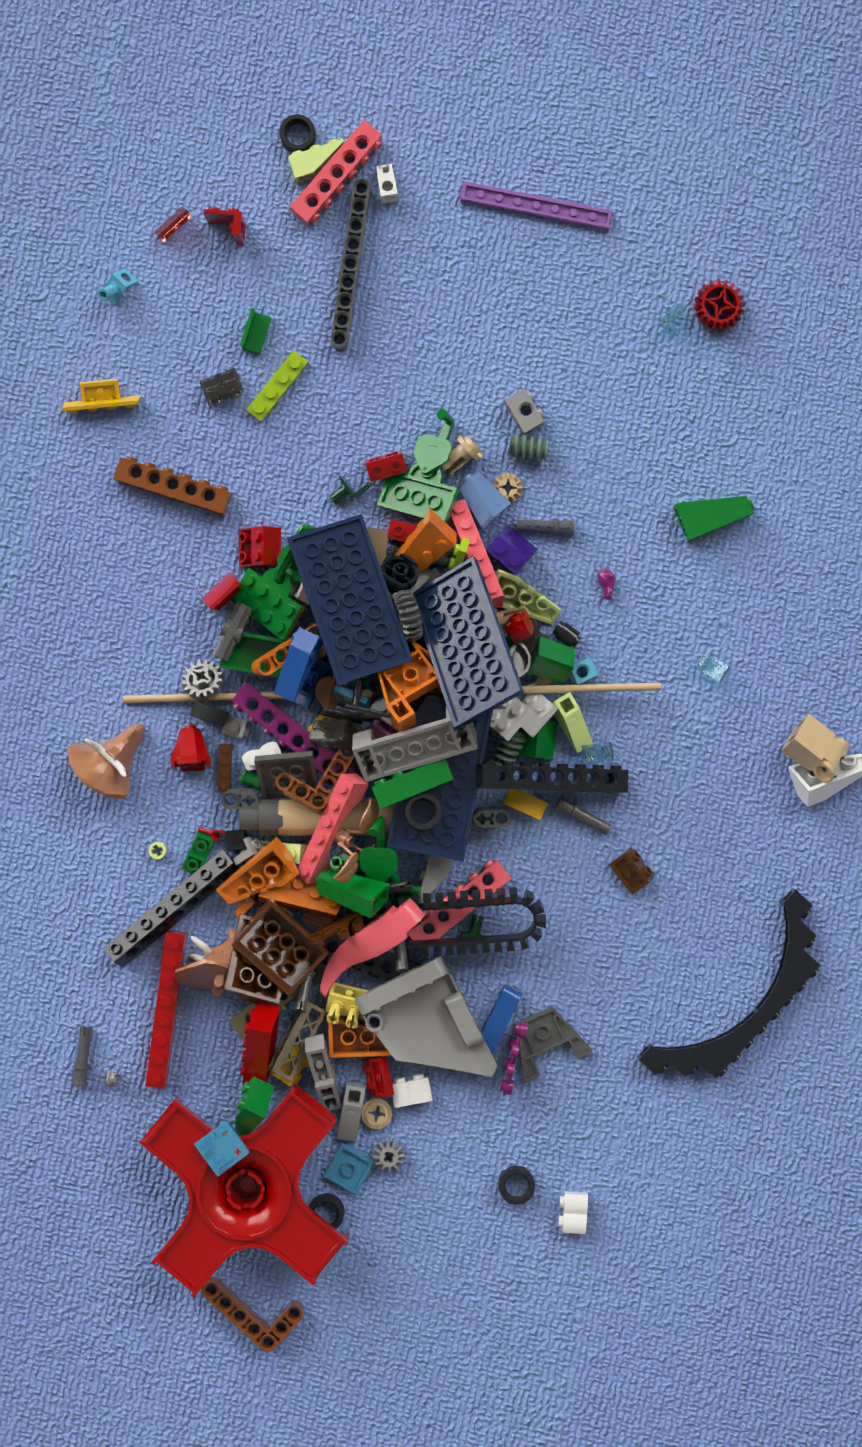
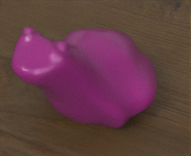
(606, 580)

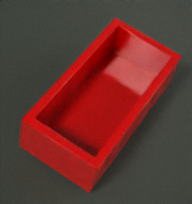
(260, 1041)

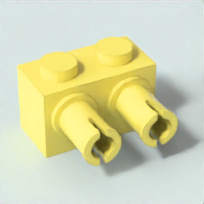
(342, 1002)

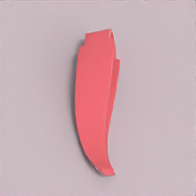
(372, 941)

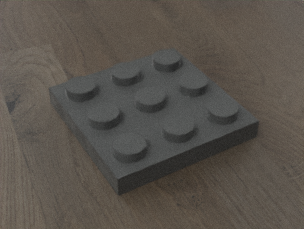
(297, 764)

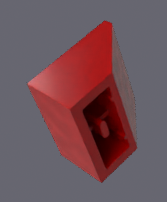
(259, 546)

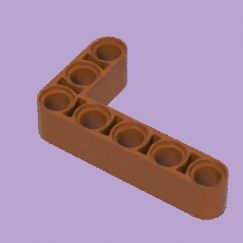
(319, 791)
(251, 1317)

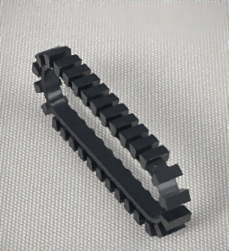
(536, 933)

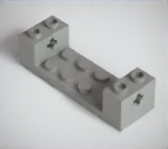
(411, 747)

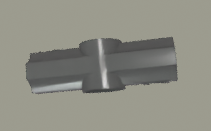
(232, 631)

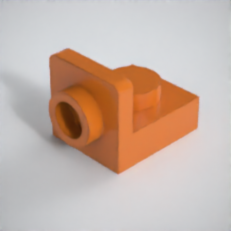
(243, 906)

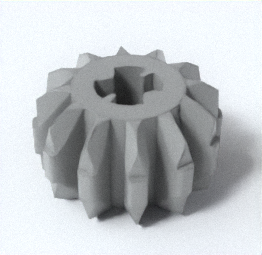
(386, 1162)

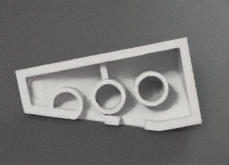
(814, 791)

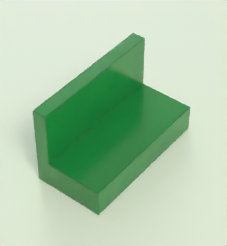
(255, 332)

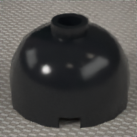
(400, 572)

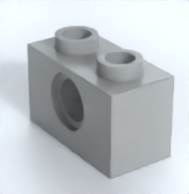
(525, 423)

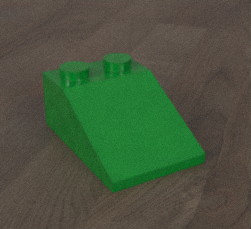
(252, 1105)

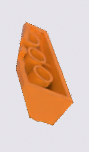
(265, 870)

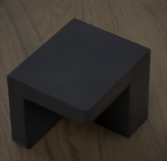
(235, 839)

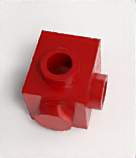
(519, 626)

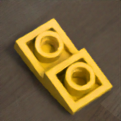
(525, 803)

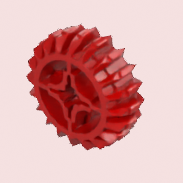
(712, 304)

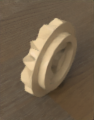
(514, 482)
(382, 1120)

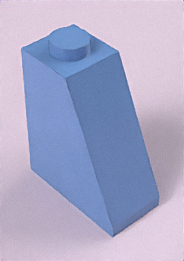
(483, 499)

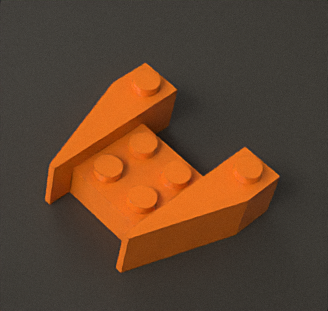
(406, 684)

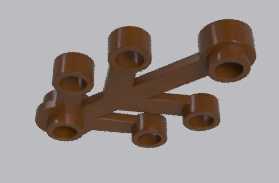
(342, 923)

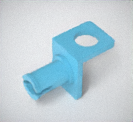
(116, 286)

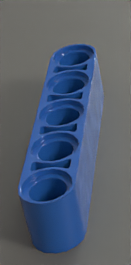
(500, 1017)

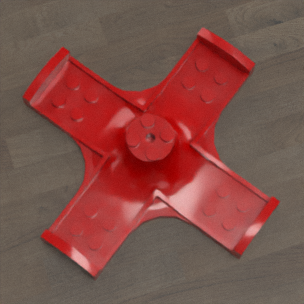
(250, 1202)

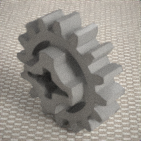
(202, 679)

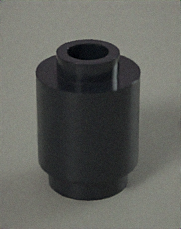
(566, 634)

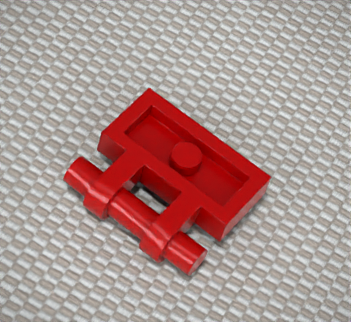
(378, 1076)

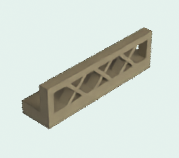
(289, 1040)

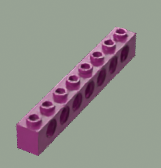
(247, 693)

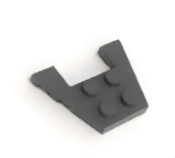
(545, 1032)

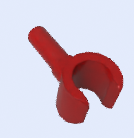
(213, 833)

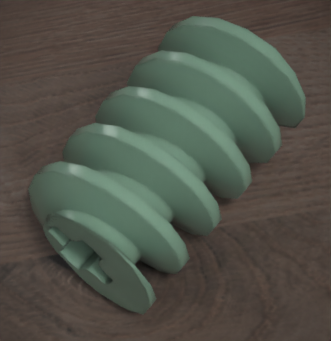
(528, 447)
(509, 748)

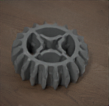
(408, 614)

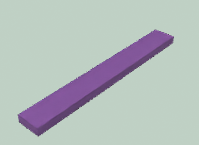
(536, 206)

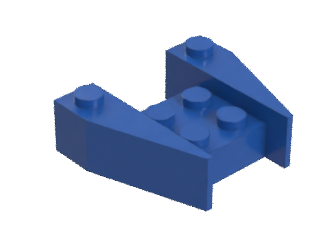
(302, 668)

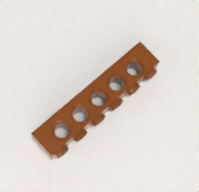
(127, 466)

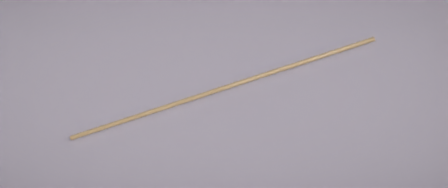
(527, 690)

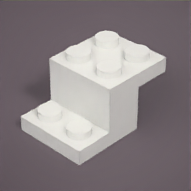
(528, 714)

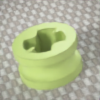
(159, 844)

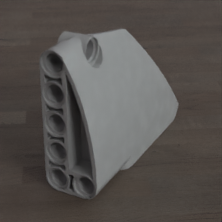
(427, 1020)

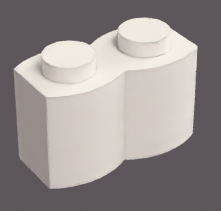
(267, 749)
(411, 1091)
(574, 1212)

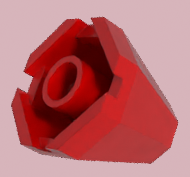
(190, 751)

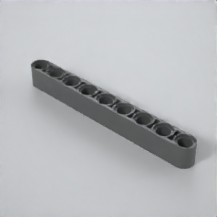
(350, 255)

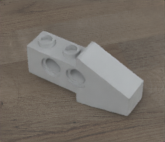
(323, 1072)

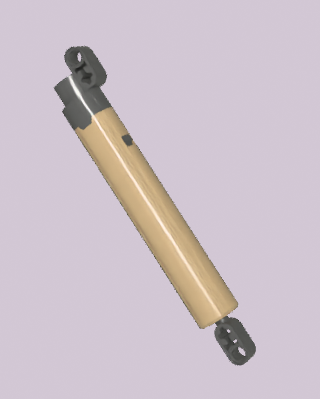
(294, 819)

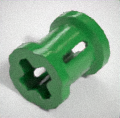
(250, 779)

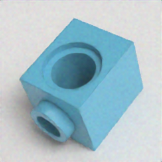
(590, 668)

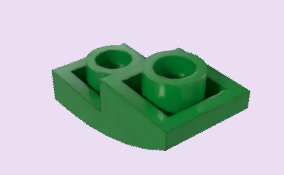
(198, 853)

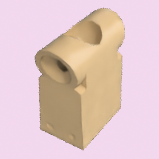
(816, 748)

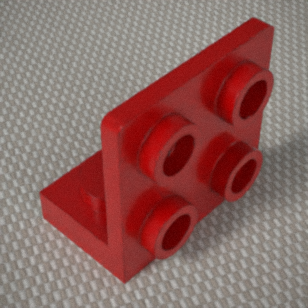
(231, 217)

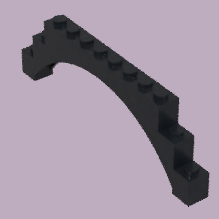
(793, 972)

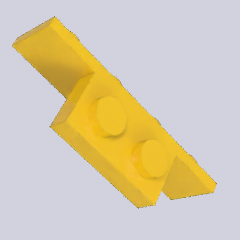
(99, 395)

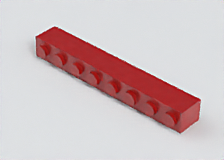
(166, 1010)

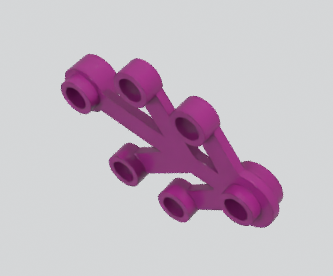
(521, 1032)

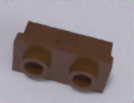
(632, 870)

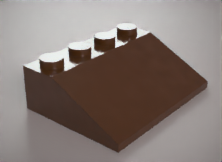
(279, 947)
(246, 979)

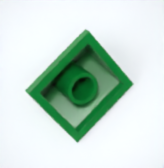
(552, 660)
(542, 744)

